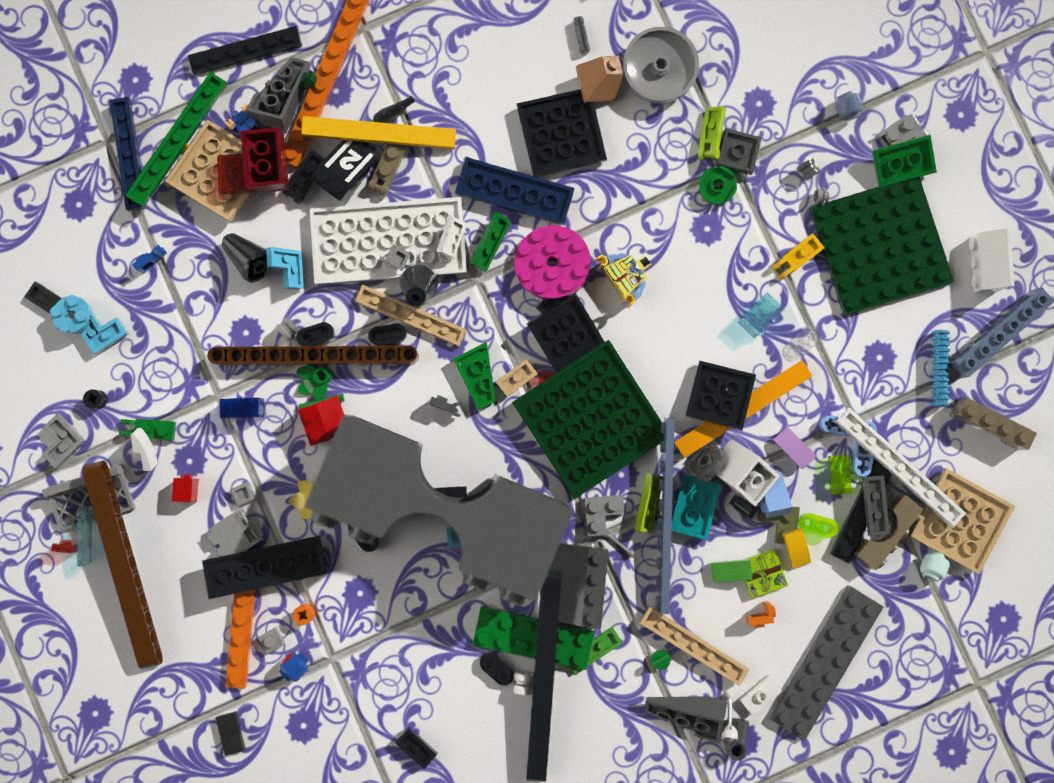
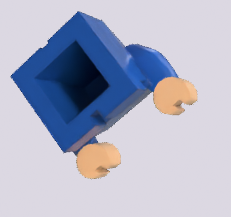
(242, 121)

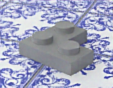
(66, 441)
(597, 508)

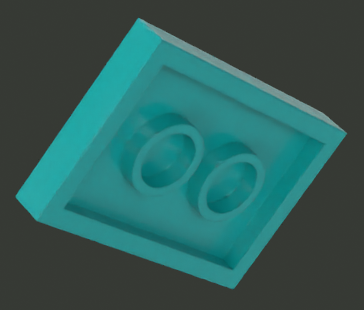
(695, 507)

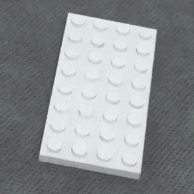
(356, 239)

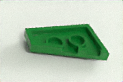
(477, 375)

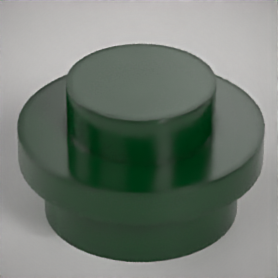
(308, 79)

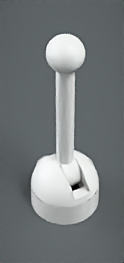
(729, 732)

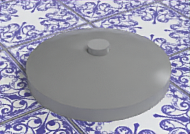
(660, 64)

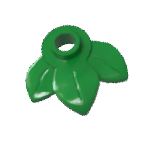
(311, 382)

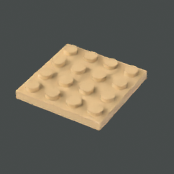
(198, 171)
(975, 533)

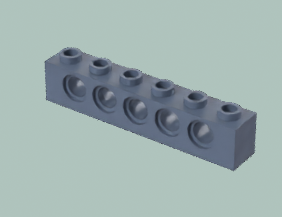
(1000, 332)

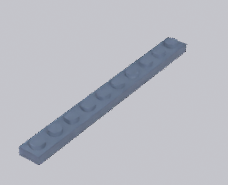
(665, 522)

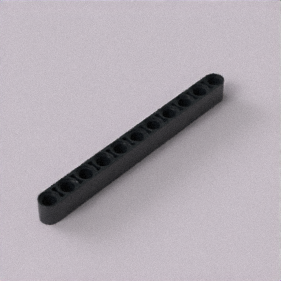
(544, 677)

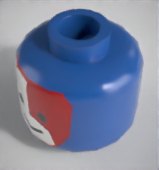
(294, 667)

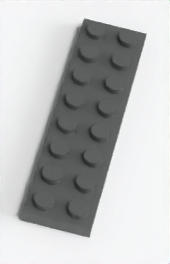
(826, 662)

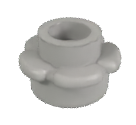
(821, 196)

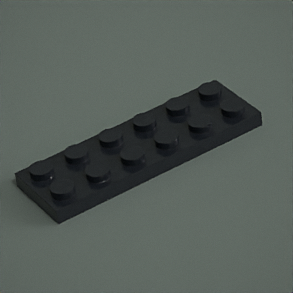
(264, 567)

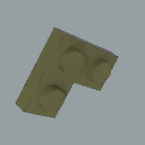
(783, 523)

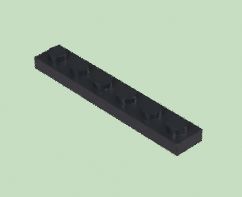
(245, 50)
(856, 520)

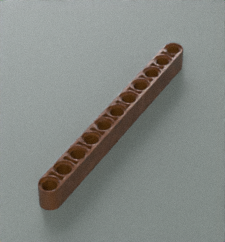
(304, 355)
(122, 564)

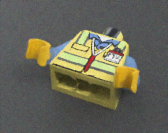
(625, 275)

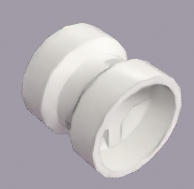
(523, 683)

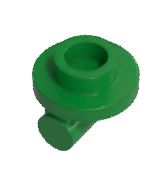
(660, 659)

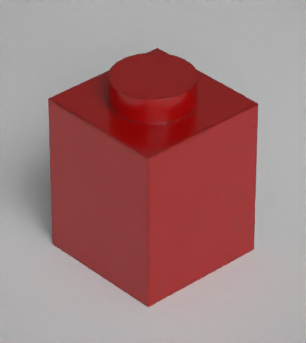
(185, 488)

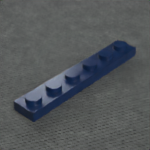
(126, 147)

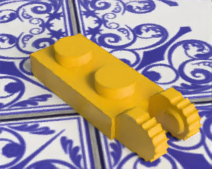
(799, 255)

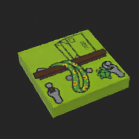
(766, 574)

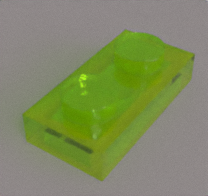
(839, 474)

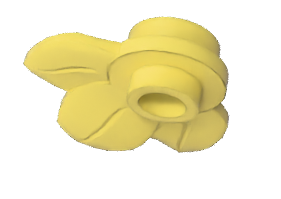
(299, 499)

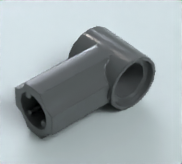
(742, 728)

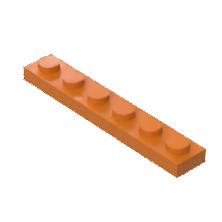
(240, 639)

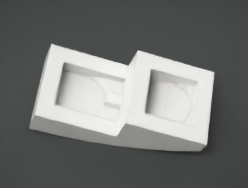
(143, 445)

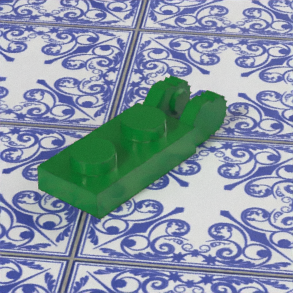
(153, 428)

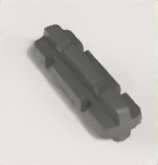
(581, 35)

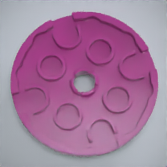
(555, 281)

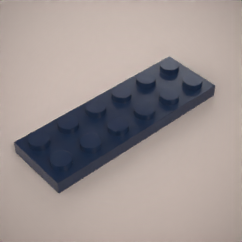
(514, 191)

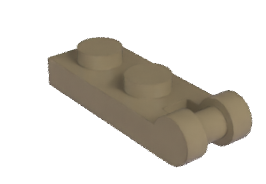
(387, 169)

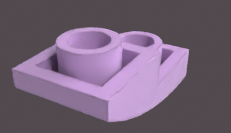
(795, 448)

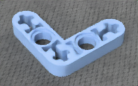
(855, 462)

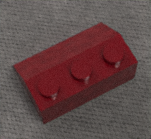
(264, 159)

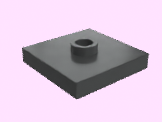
(738, 151)

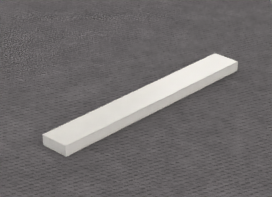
(900, 467)

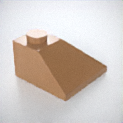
(600, 79)

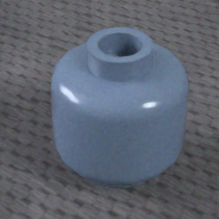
(848, 105)

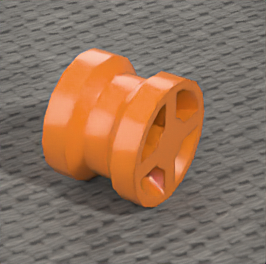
(306, 611)

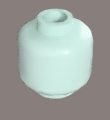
(934, 567)

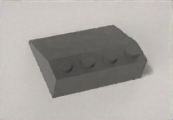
(582, 583)

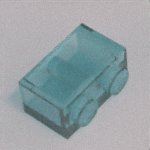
(760, 315)

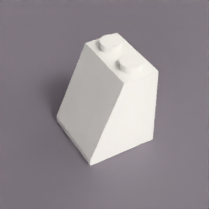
(746, 472)

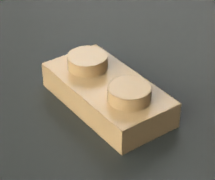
(516, 378)

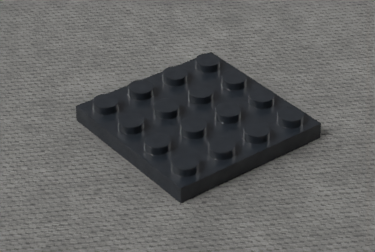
(561, 133)

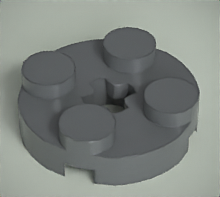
(715, 463)

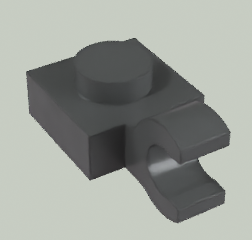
(441, 402)

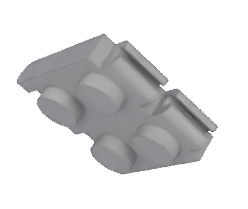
(901, 131)
(233, 534)

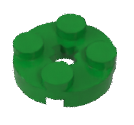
(728, 185)

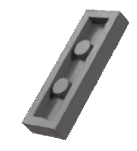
(875, 505)

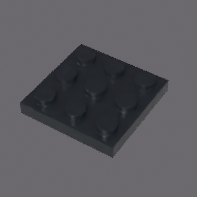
(565, 332)
(720, 395)

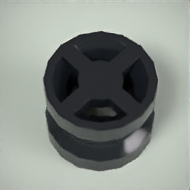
(99, 401)

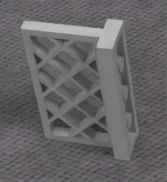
(78, 483)

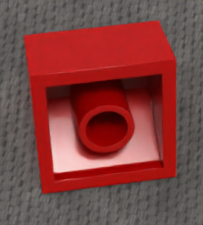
(321, 419)

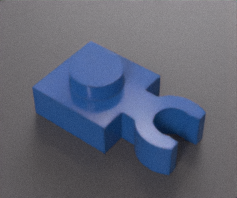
(148, 260)

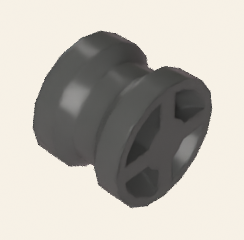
(808, 169)

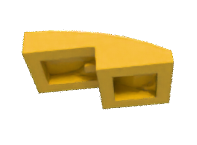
(797, 548)

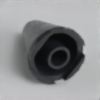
(246, 256)
(418, 284)

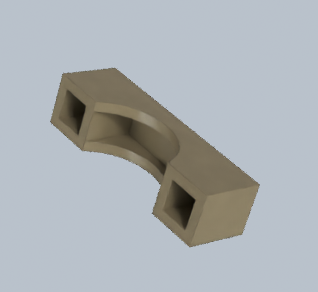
(1005, 429)
(903, 514)

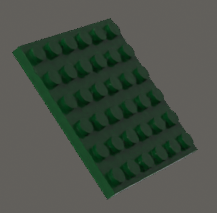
(881, 245)
(591, 419)

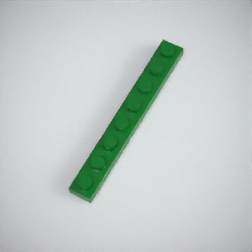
(176, 139)

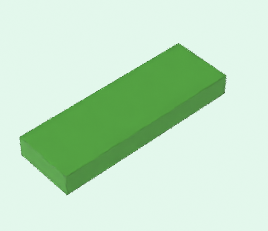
(601, 646)

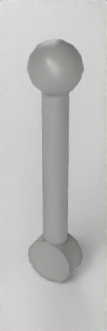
(630, 553)

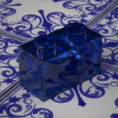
(242, 408)

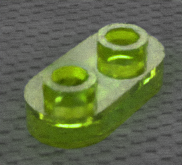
(817, 525)

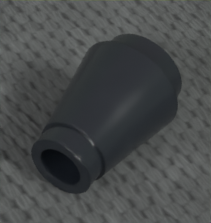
(743, 507)

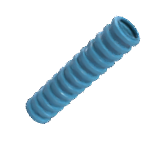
(940, 368)

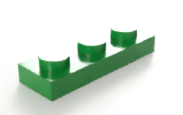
(490, 241)

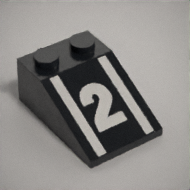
(344, 170)

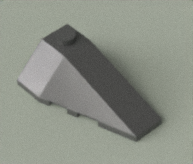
(279, 98)
(699, 714)

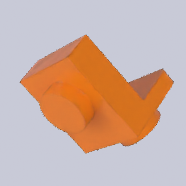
(758, 620)

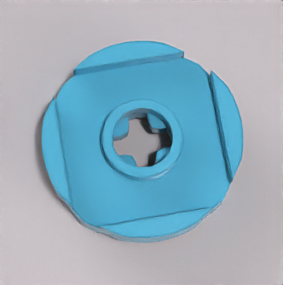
(64, 307)

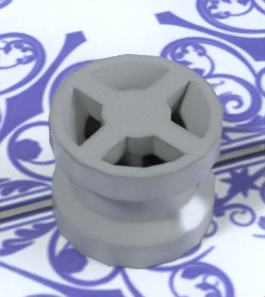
(287, 328)

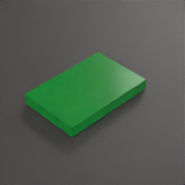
(904, 161)

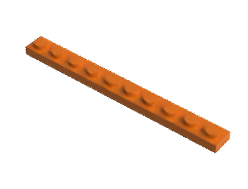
(326, 77)

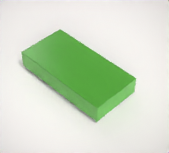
(731, 570)

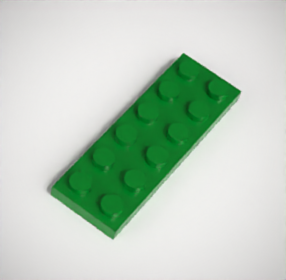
(518, 636)

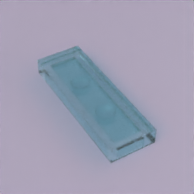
(84, 535)

